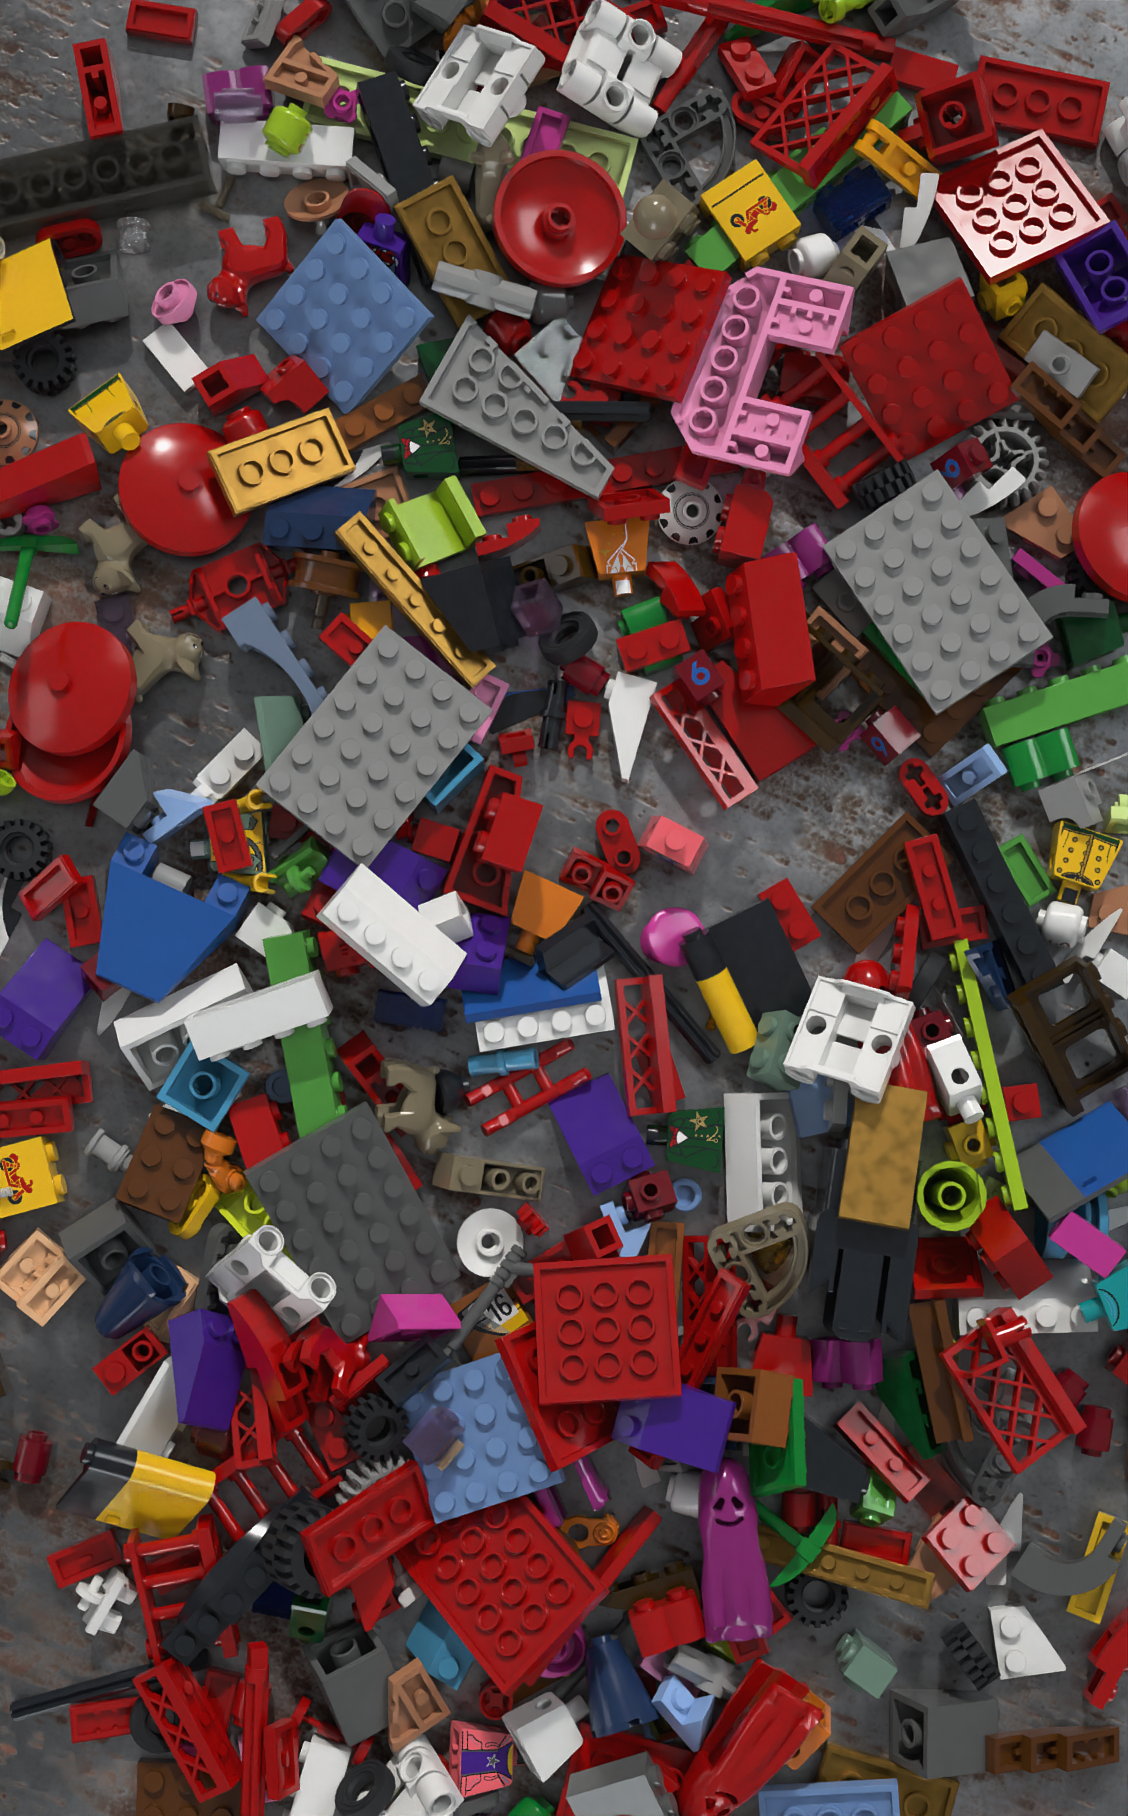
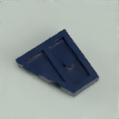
(992, 971)

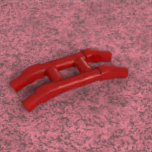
(520, 1107)

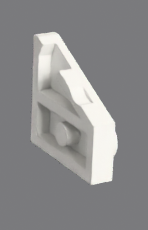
(1020, 1643)

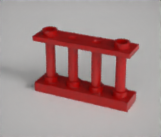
(818, 460)
(328, 1484)
(202, 1538)

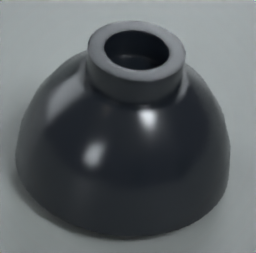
(449, 1091)

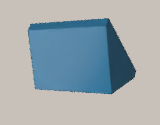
(203, 1087)

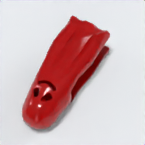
(913, 1069)
(748, 1742)

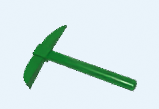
(28, 546)
(806, 1548)

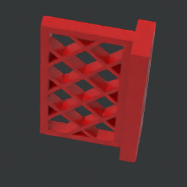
(507, 21)
(848, 121)
(1039, 1379)

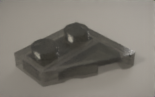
(549, 357)

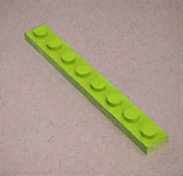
(983, 1060)

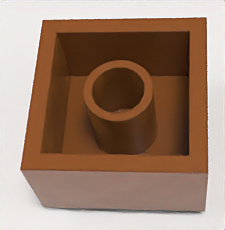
(761, 1404)

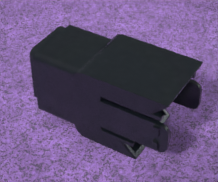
(864, 1263)

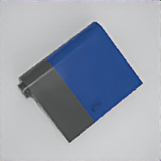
(1076, 1162)

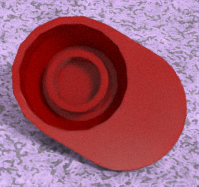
(361, 206)

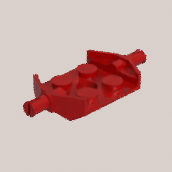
(209, 585)

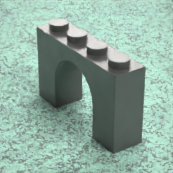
(621, 1788)

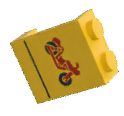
(751, 214)
(31, 1174)

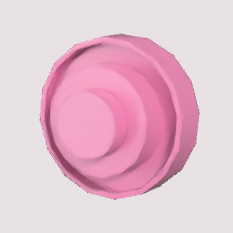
(174, 302)

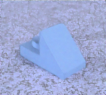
(972, 774)
(179, 811)
(631, 1238)
(684, 1713)

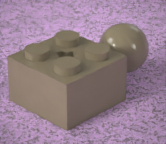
(662, 223)

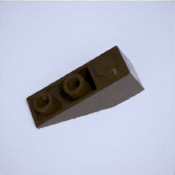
(562, 568)
(652, 1585)

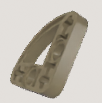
(742, 1245)

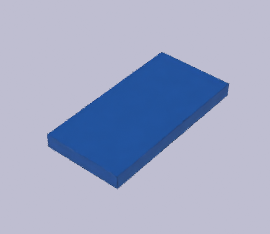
(527, 991)

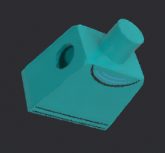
(1110, 1299)

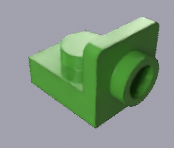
(877, 1504)

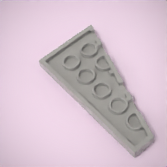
(502, 405)

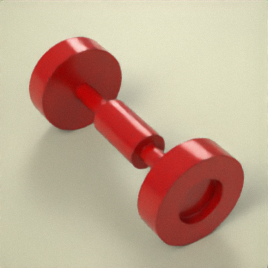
(330, 1731)

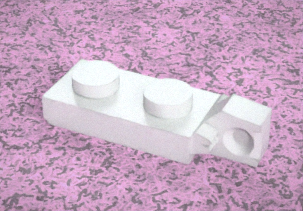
(229, 767)

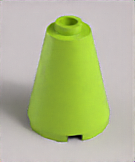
(962, 1196)

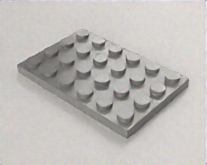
(937, 592)
(374, 748)

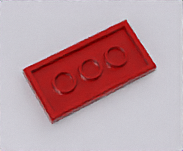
(1039, 98)
(368, 1528)

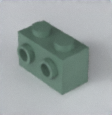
(771, 1048)
(864, 1663)

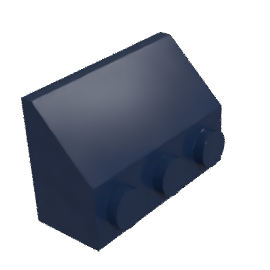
(312, 517)

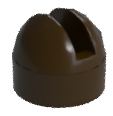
(179, 111)

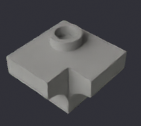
(1073, 799)

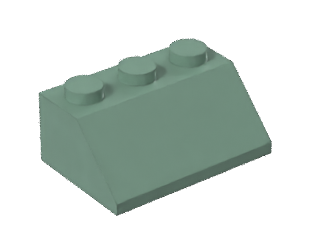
(278, 723)

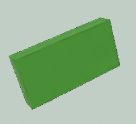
(1027, 870)

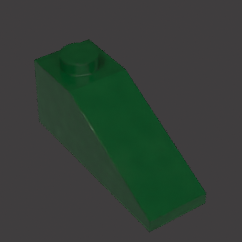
(906, 1400)

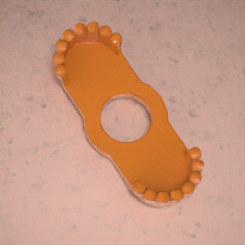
(600, 1530)

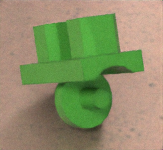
(301, 868)

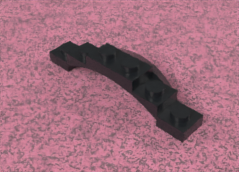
(226, 1589)

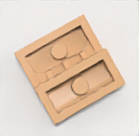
(39, 1277)

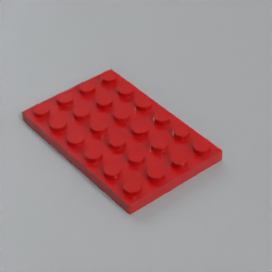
(504, 1585)

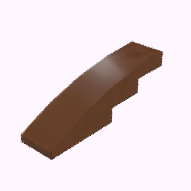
(1066, 421)
(1052, 1748)

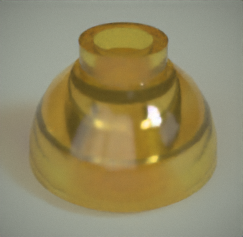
(771, 1257)

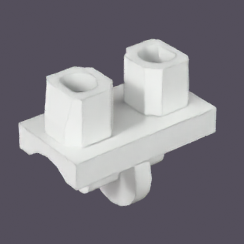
(99, 1598)

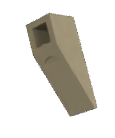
(857, 260)
(488, 1176)

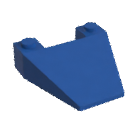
(156, 932)

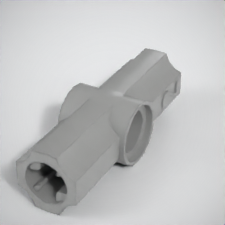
(484, 290)
(704, 1670)

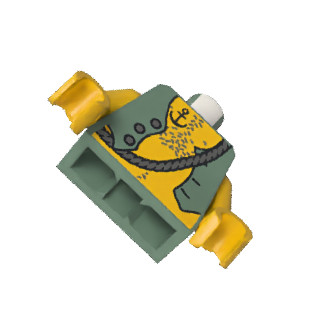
(256, 832)

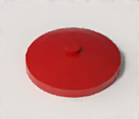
(559, 218)
(173, 493)
(1102, 534)
(72, 688)
(70, 777)

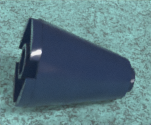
(139, 1294)
(615, 1689)

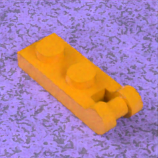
(894, 158)

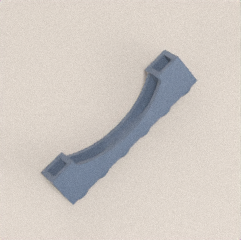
(255, 630)

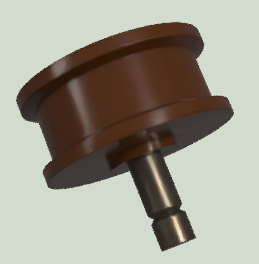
(327, 578)

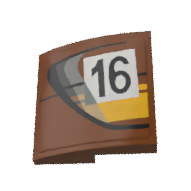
(501, 1317)

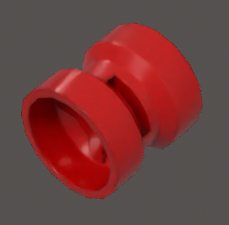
(493, 1704)

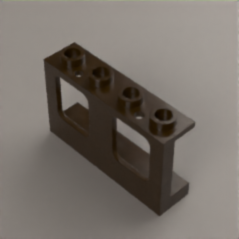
(809, 715)
(1052, 1040)

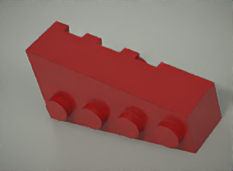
(471, 879)

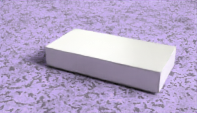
(175, 356)

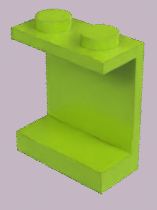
(432, 525)

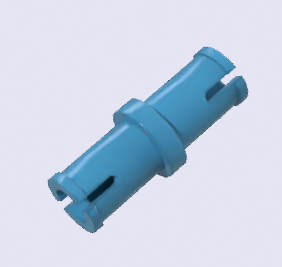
(503, 1062)

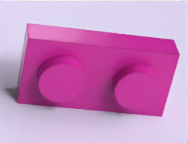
(1027, 566)

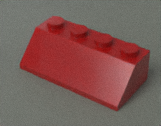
(770, 629)

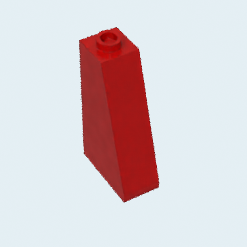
(49, 476)
(758, 733)

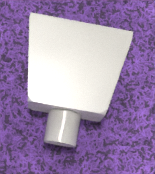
(956, 1079)
(546, 1731)

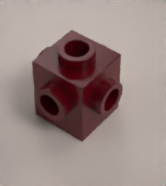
(937, 1024)
(649, 1196)

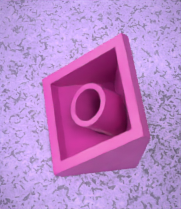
(411, 1317)

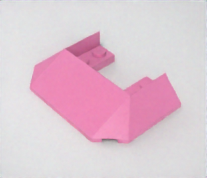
(721, 403)

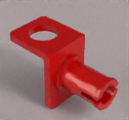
(997, 1340)

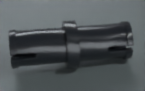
(553, 715)

